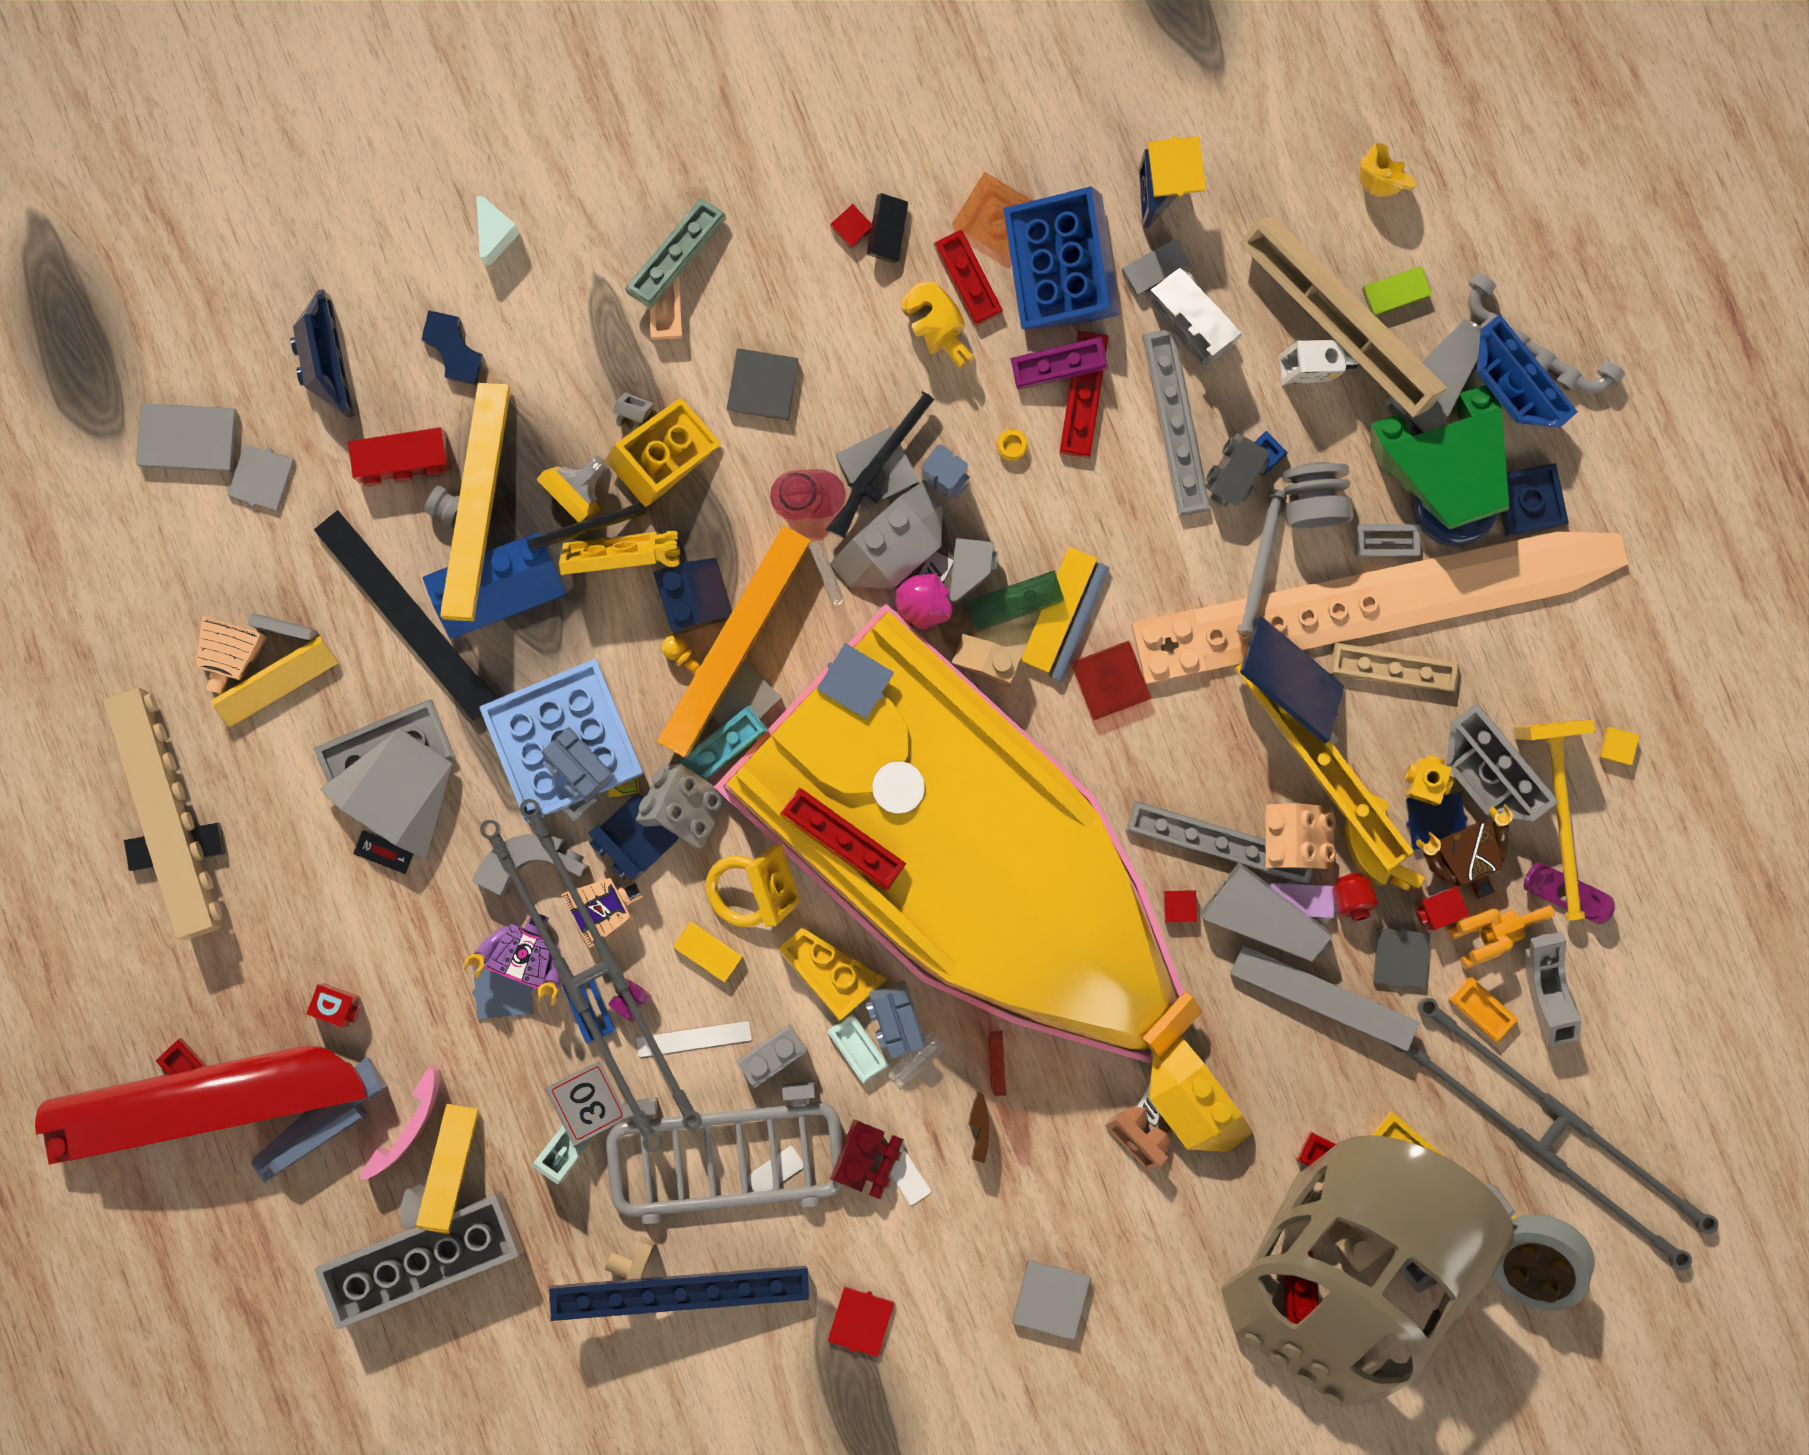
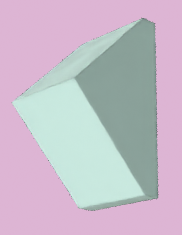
(494, 231)
(559, 1156)

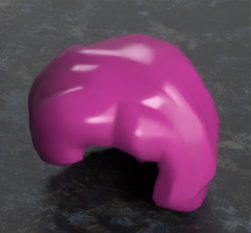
(923, 601)

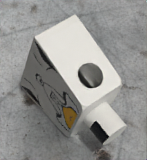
(1314, 362)

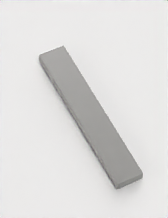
(1176, 422)
(1207, 839)
(1325, 998)

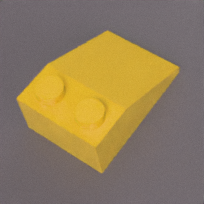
(662, 451)

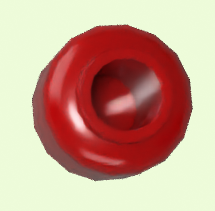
(1354, 896)

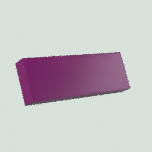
(1059, 363)

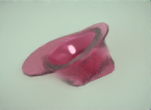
(807, 494)

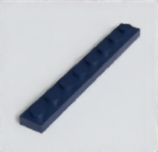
(678, 1293)

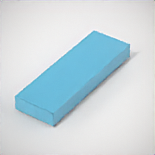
(725, 743)

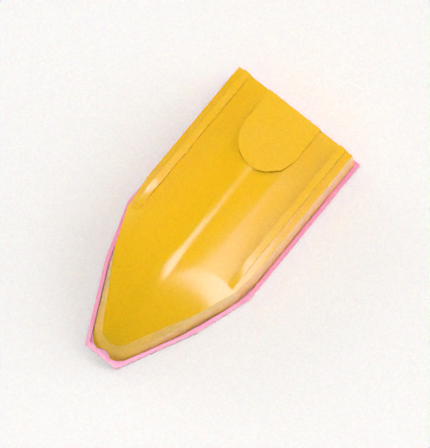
(1010, 862)

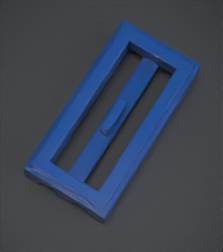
(602, 1007)

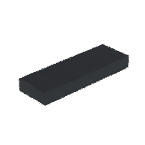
(207, 835)

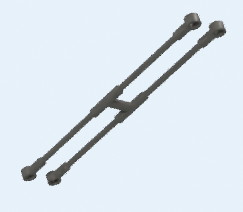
(573, 983)
(1542, 1147)

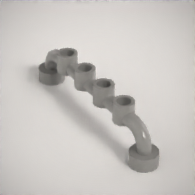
(1568, 375)

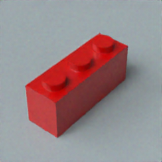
(399, 456)

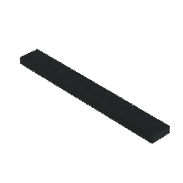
(404, 614)

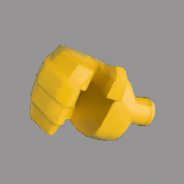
(941, 324)

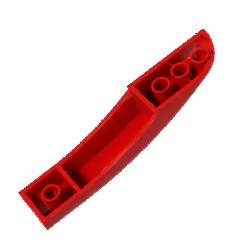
(195, 1102)

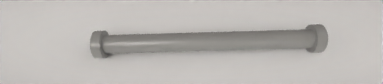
(1276, 498)

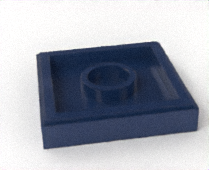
(1534, 501)

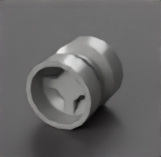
(443, 505)

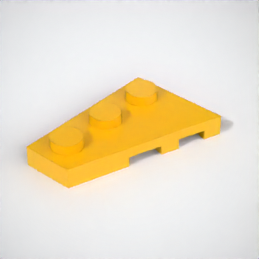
(830, 973)

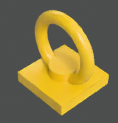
(770, 883)

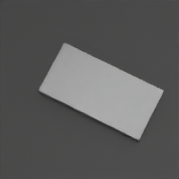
(418, 721)

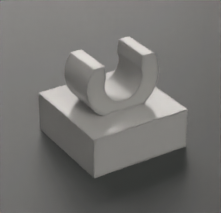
(633, 408)

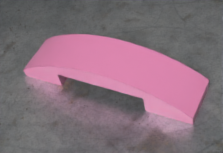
(426, 1092)

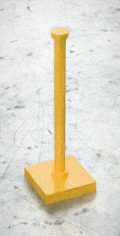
(1554, 734)

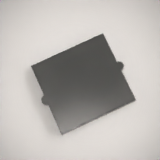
(1401, 958)

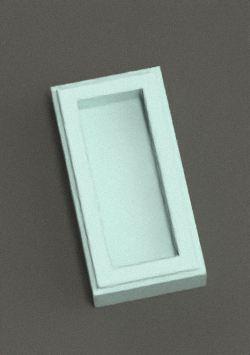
(857, 1048)

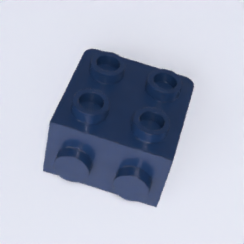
(629, 842)

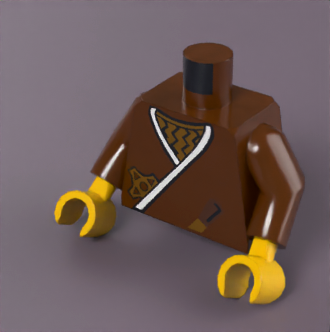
(1470, 852)

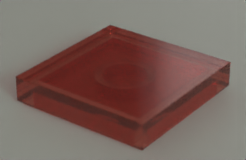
(1110, 680)
(996, 1061)

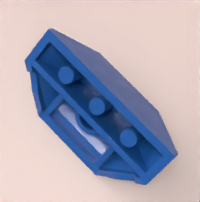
(1519, 378)

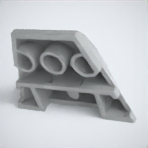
(395, 791)

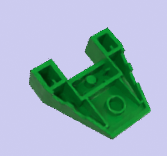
(1452, 468)

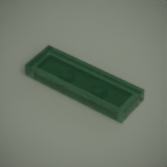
(1015, 601)

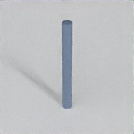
(1080, 622)

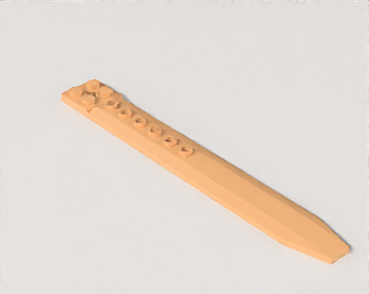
(1382, 600)

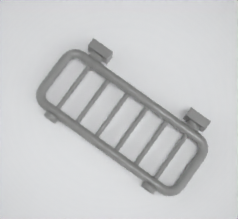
(800, 1107)

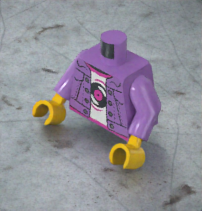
(520, 956)

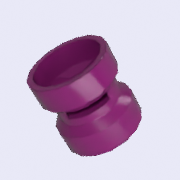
(639, 995)

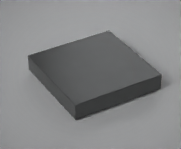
(762, 384)

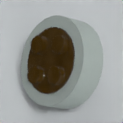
(1546, 1264)

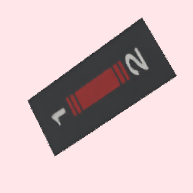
(383, 852)

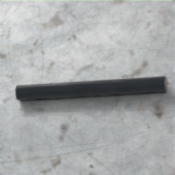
(585, 526)

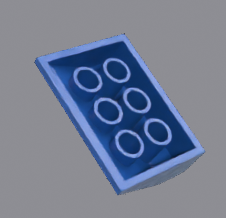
(1062, 259)

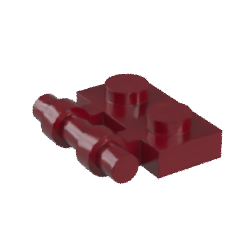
(859, 1154)

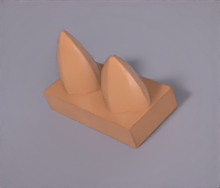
(1147, 1148)

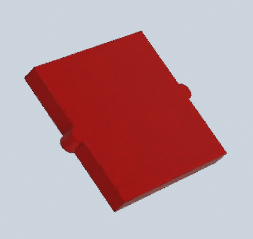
(860, 1321)

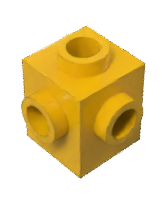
(1419, 786)

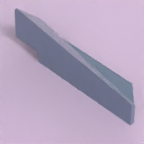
(316, 1127)

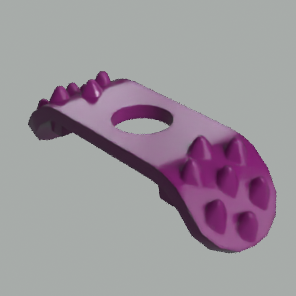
(1545, 880)

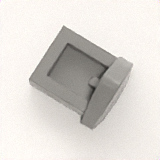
(411, 1206)

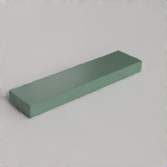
(675, 253)

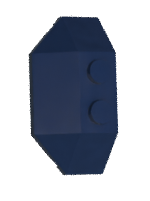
(321, 355)

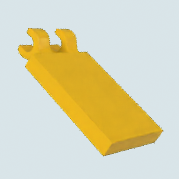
(619, 552)

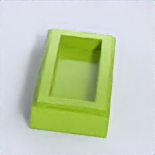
(1397, 291)

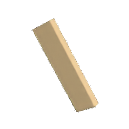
(1394, 668)

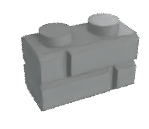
(772, 1056)

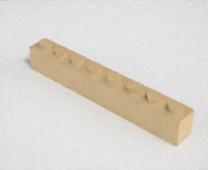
(1343, 316)
(162, 813)

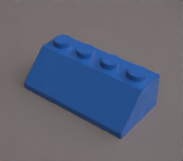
(509, 584)

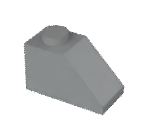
(971, 566)

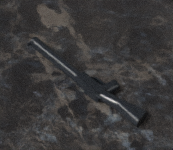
(843, 520)

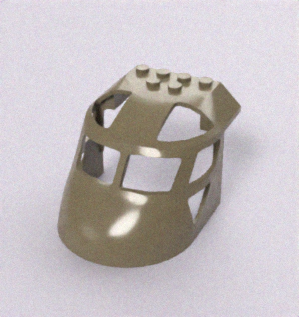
(1408, 1201)

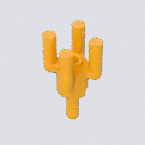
(1496, 931)

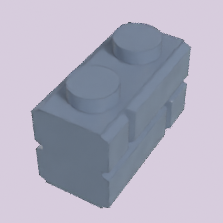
(945, 472)
(577, 764)
(896, 1019)

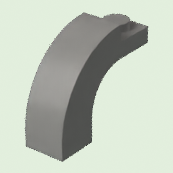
(524, 850)
(1549, 989)

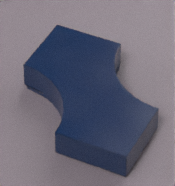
(444, 334)

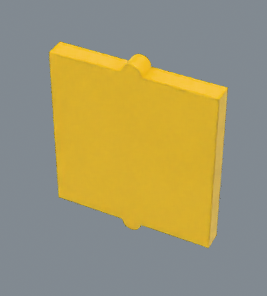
(1176, 166)

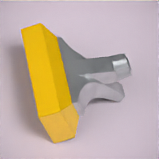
(575, 487)

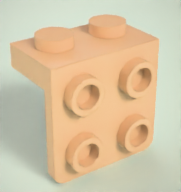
(1300, 836)

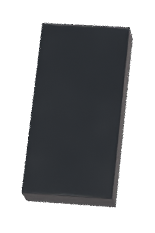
(887, 228)

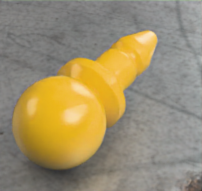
(675, 649)

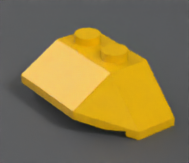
(1195, 1101)

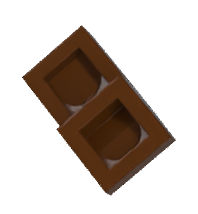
(980, 1119)

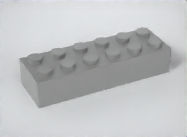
(418, 1261)

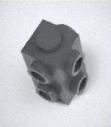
(1236, 471)

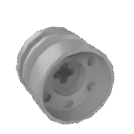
(1317, 492)

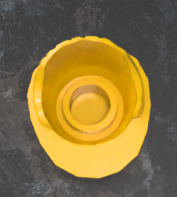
(1381, 175)

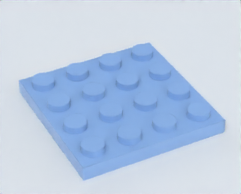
(537, 714)

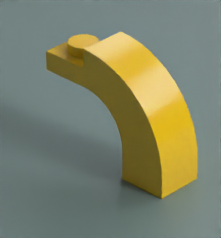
(1368, 865)

